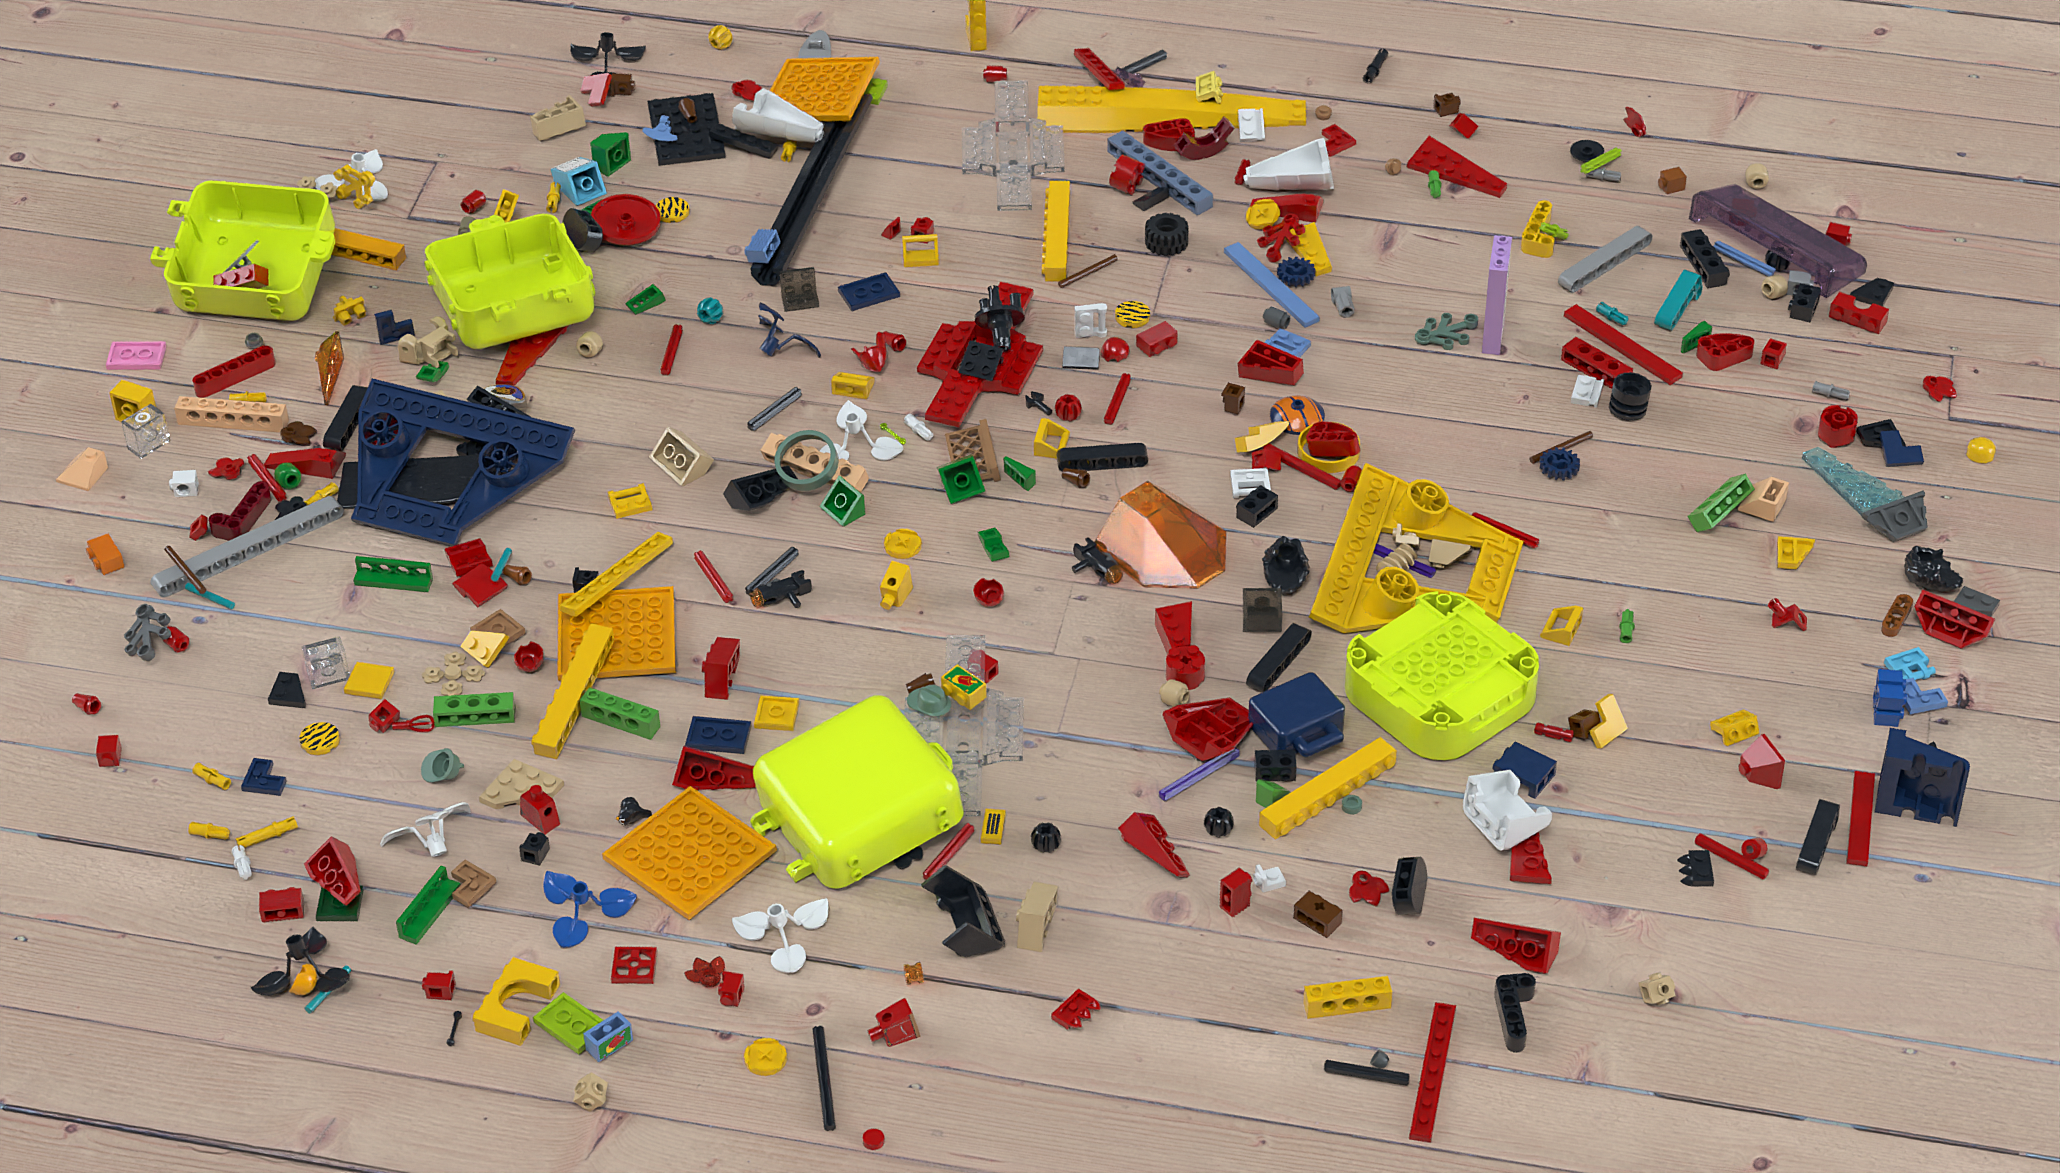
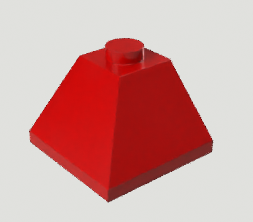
(1762, 763)

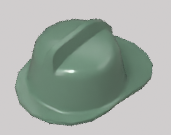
(929, 700)
(440, 766)

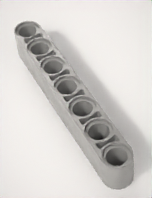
(1605, 259)

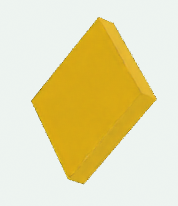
(369, 680)
(776, 713)

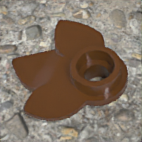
(297, 433)

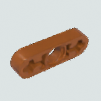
(1897, 621)

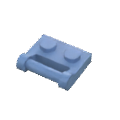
(1289, 342)

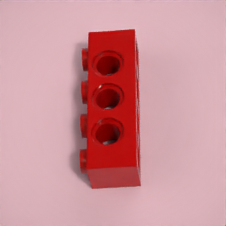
(1593, 361)

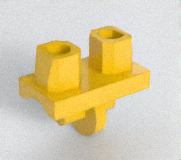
(348, 307)

